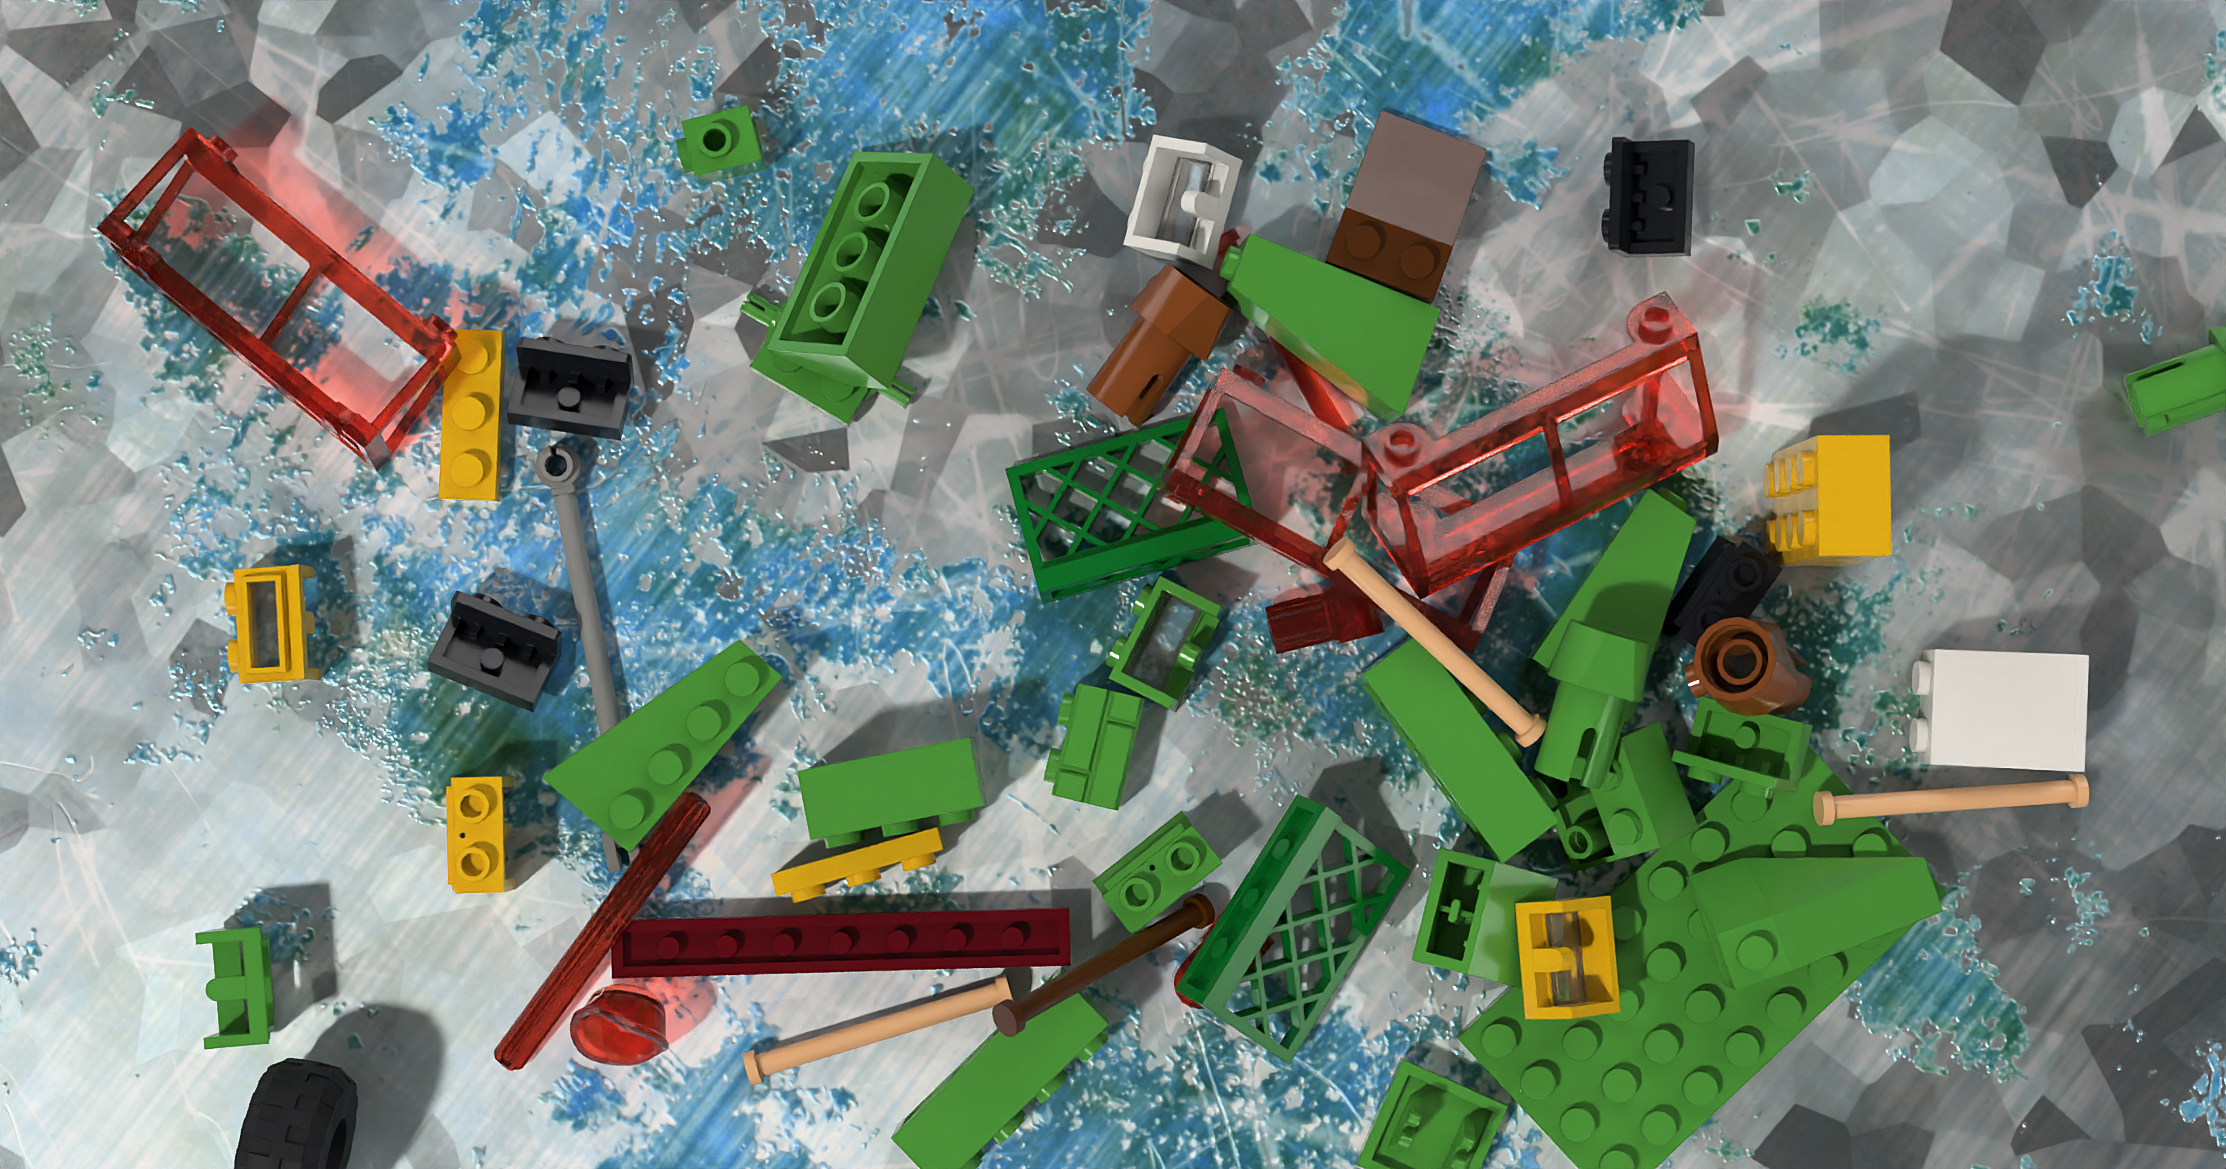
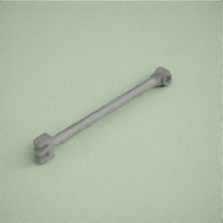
(587, 609)

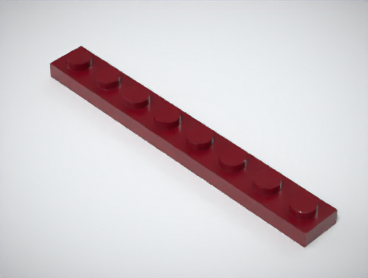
(843, 942)

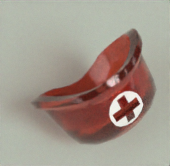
(620, 1026)

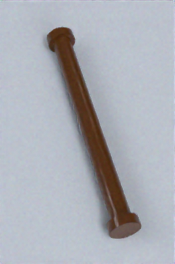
(1012, 1016)

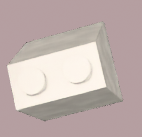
(2001, 709)

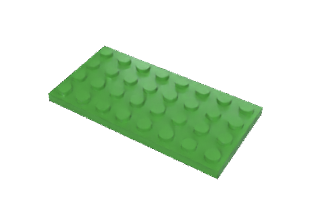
(1647, 1077)

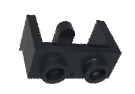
(1722, 586)

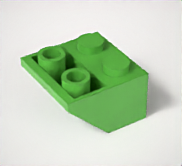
(1633, 813)
(1473, 917)

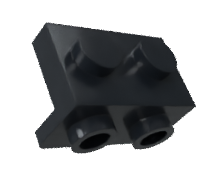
(1649, 198)
(571, 388)
(496, 650)

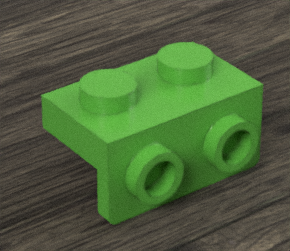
(1757, 749)

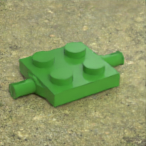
(817, 390)

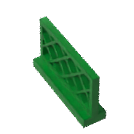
(1132, 555)
(1264, 908)

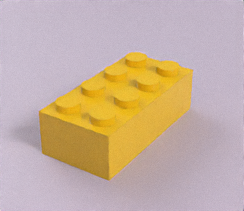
(1829, 501)

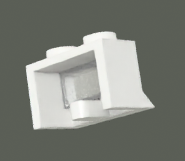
(1182, 201)

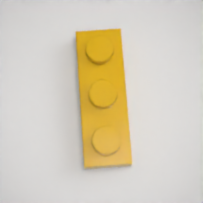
(473, 419)
(859, 865)

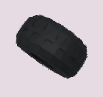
(299, 1118)

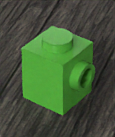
(721, 145)

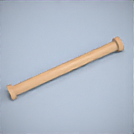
(1343, 557)
(2071, 791)
(875, 1030)

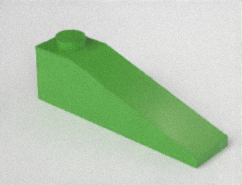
(1798, 910)

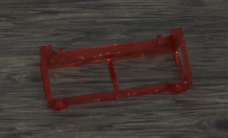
(214, 162)
(1247, 388)
(1662, 440)

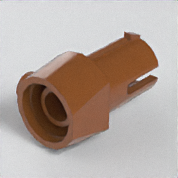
(1172, 325)
(1748, 668)

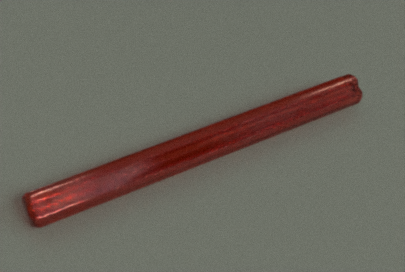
(602, 931)

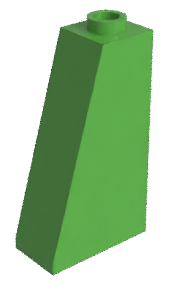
(1334, 321)
(1629, 578)

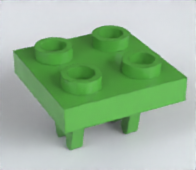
(1430, 1123)

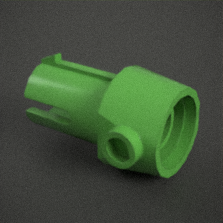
(2180, 387)
(1598, 679)

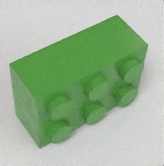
(893, 791)

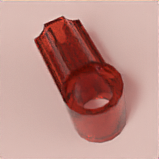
(1321, 619)

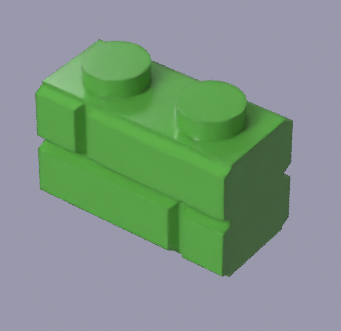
(1095, 746)

